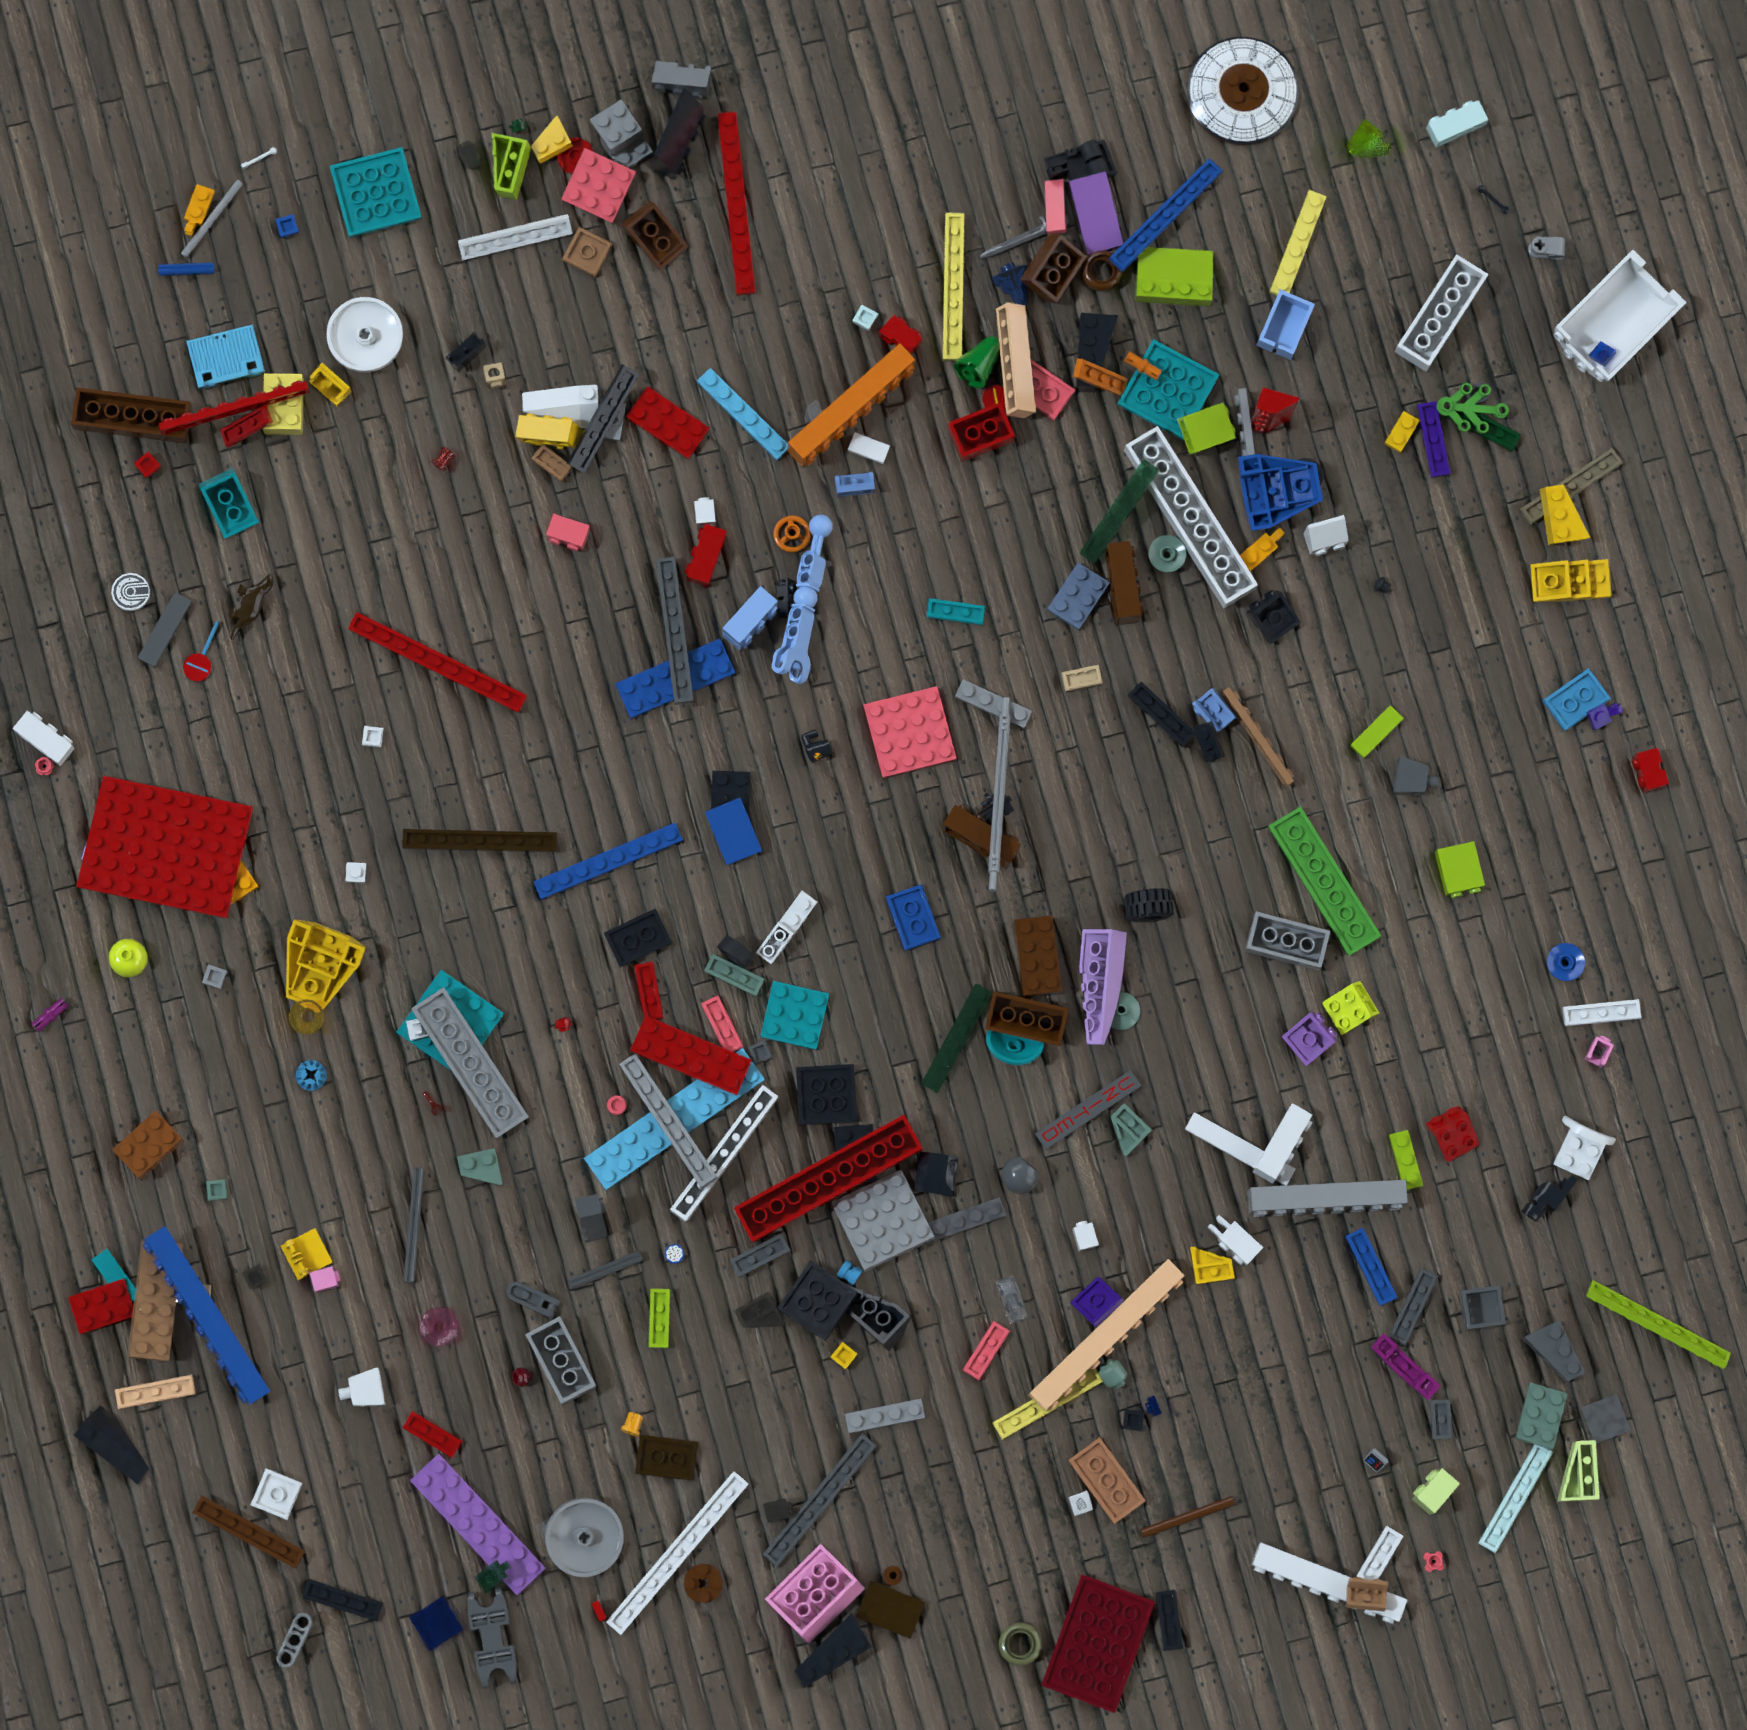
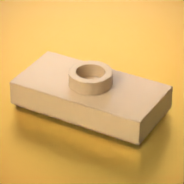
(1081, 678)

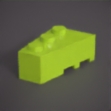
(509, 164)

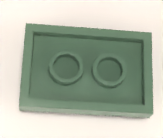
(1541, 1416)

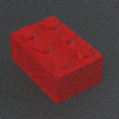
(981, 432)

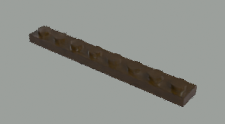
(479, 840)

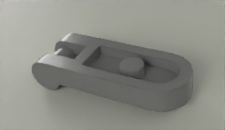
(532, 1298)

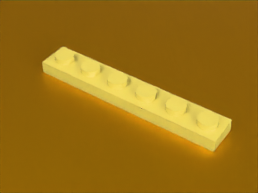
(1298, 242)

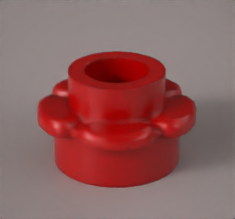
(563, 1024)

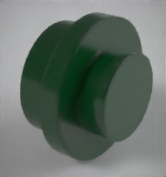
(518, 125)

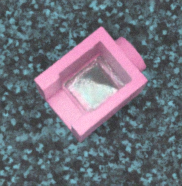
(1599, 1051)

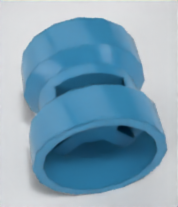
(849, 1272)

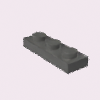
(759, 1255)

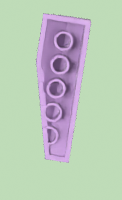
(1102, 975)

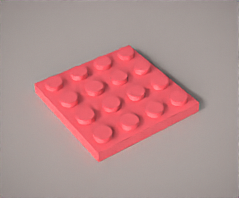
(909, 732)

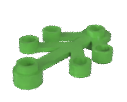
(1470, 409)

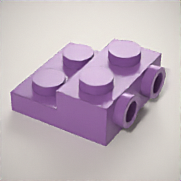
(1310, 1037)

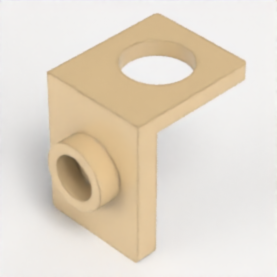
(496, 381)

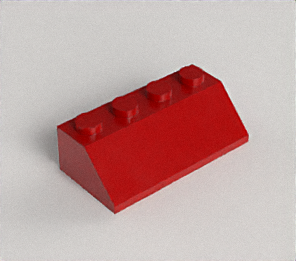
(1272, 410)

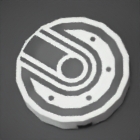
(130, 592)

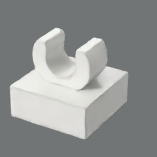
(416, 1030)

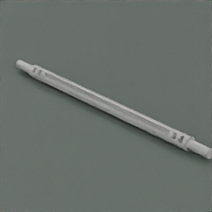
(999, 793)

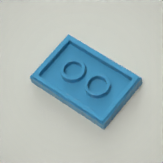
(1575, 698)

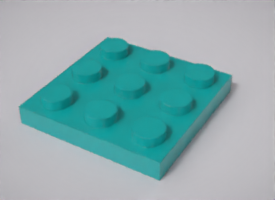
(794, 1015)

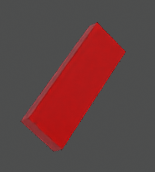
(246, 426)
(648, 990)
(432, 1434)

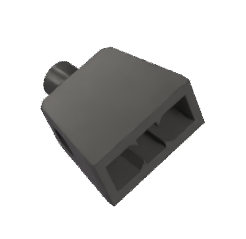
(1412, 778)

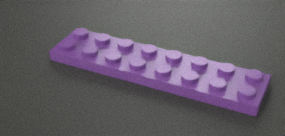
(477, 1522)

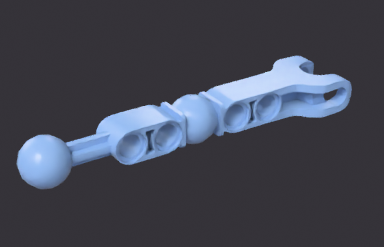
(801, 617)

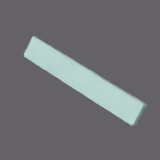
(1515, 1498)

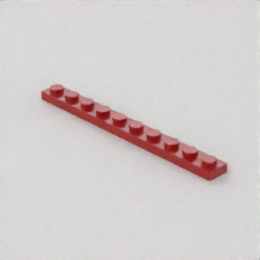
(736, 203)
(437, 662)

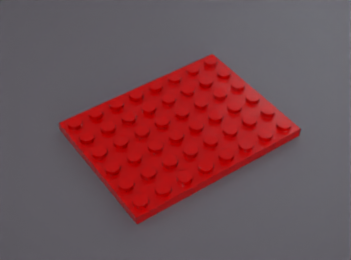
(165, 847)

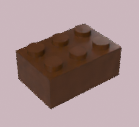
(1053, 268)

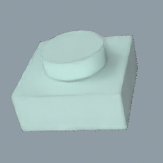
(865, 317)

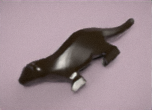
(250, 603)

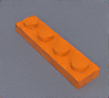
(1100, 377)

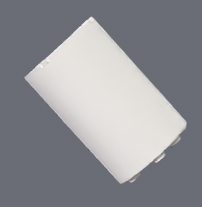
(1620, 312)

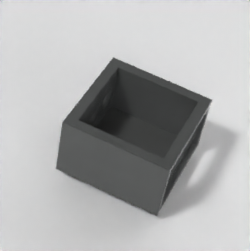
(1482, 1308)

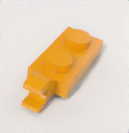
(198, 208)
(1261, 549)

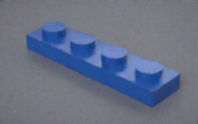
(1371, 1267)

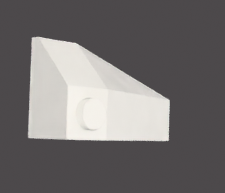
(572, 402)

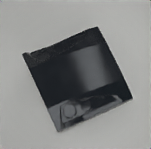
(936, 1173)

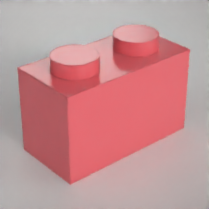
(567, 532)

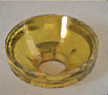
(296, 1017)

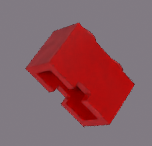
(897, 332)
(1649, 770)

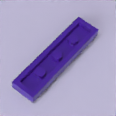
(1433, 439)

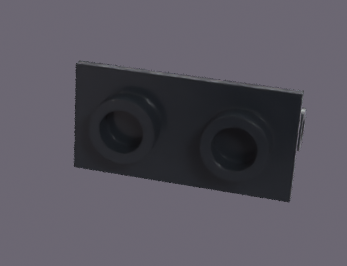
(785, 589)

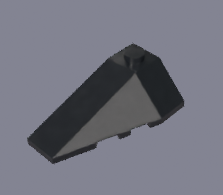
(879, 1318)
(109, 1440)

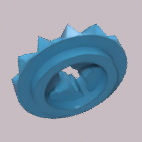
(309, 1084)

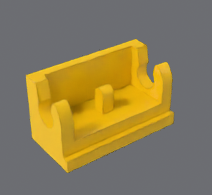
(329, 384)

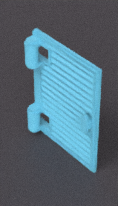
(225, 356)

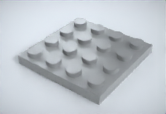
(882, 1220)

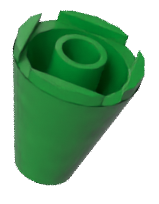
(978, 362)

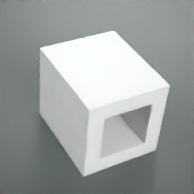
(704, 512)
(1085, 1236)

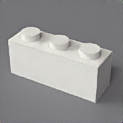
(44, 737)

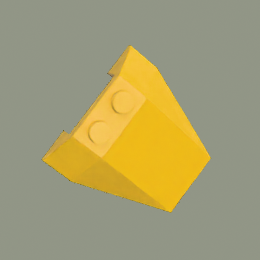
(319, 961)

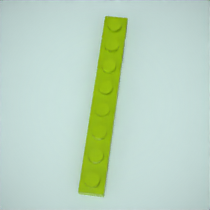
(1658, 1324)

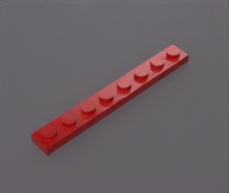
(228, 409)

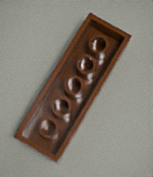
(127, 414)

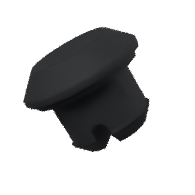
(1382, 585)

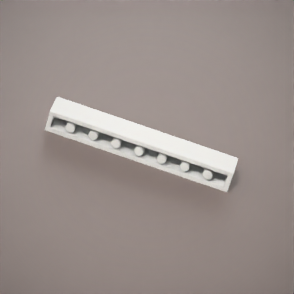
(726, 1151)
(1318, 1579)

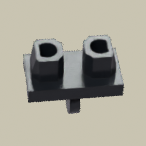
(988, 811)

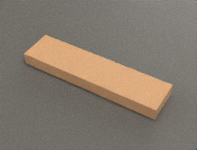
(155, 1391)

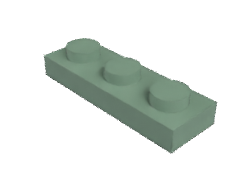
(734, 975)

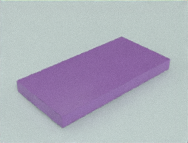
(1096, 212)

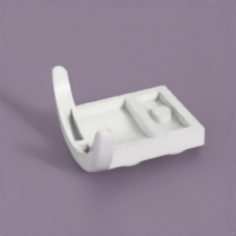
(1581, 1149)

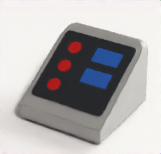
(1375, 1460)

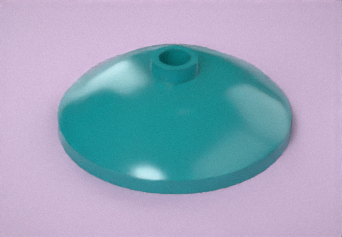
(1013, 1049)

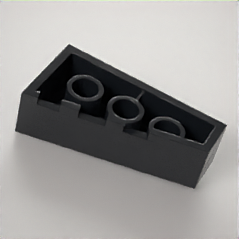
(1093, 342)

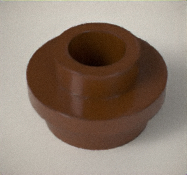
(888, 1580)

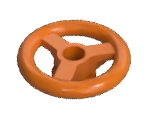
(792, 527)

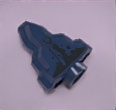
(1010, 282)

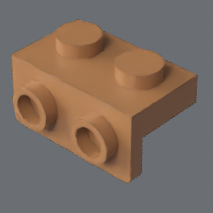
(1366, 1594)

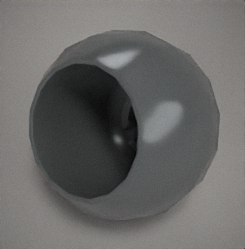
(1019, 1175)

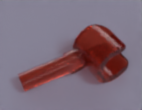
(432, 1103)

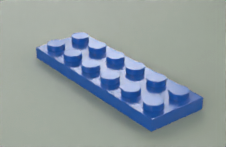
(654, 686)

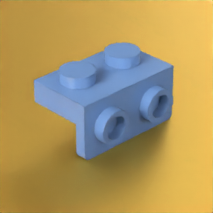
(1214, 709)

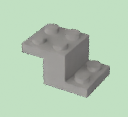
(621, 135)

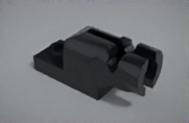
(1548, 1197)

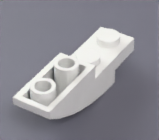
(787, 927)

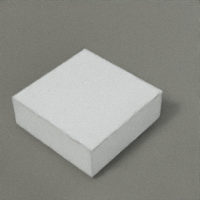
(372, 736)

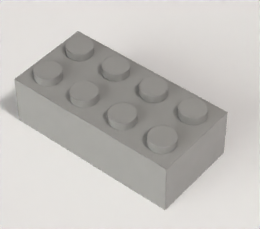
(1287, 941)
(560, 1360)

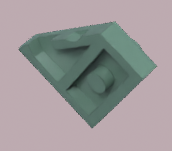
(1128, 1128)

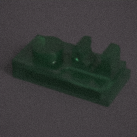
(492, 1575)

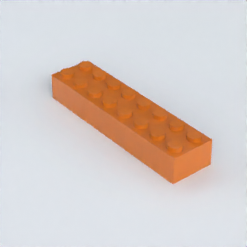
(851, 405)

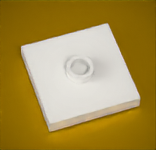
(276, 1494)

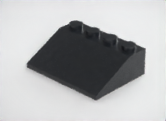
(679, 135)

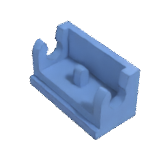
(854, 484)

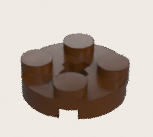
(704, 1594)

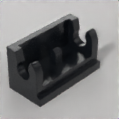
(466, 352)

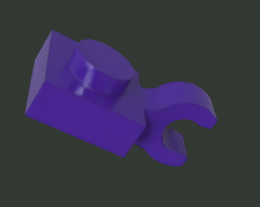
(1601, 714)

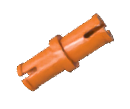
(1142, 365)

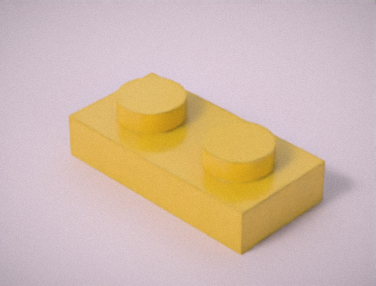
(1401, 432)

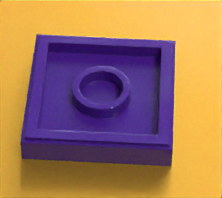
(1096, 1301)

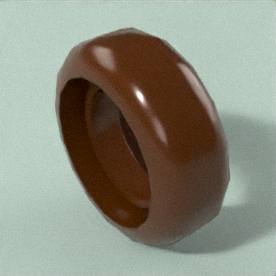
(1093, 283)

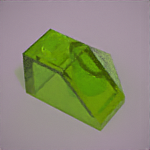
(1368, 142)

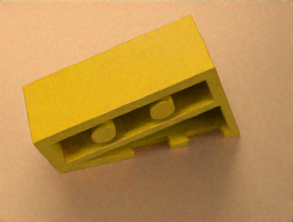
(548, 431)
(1561, 516)

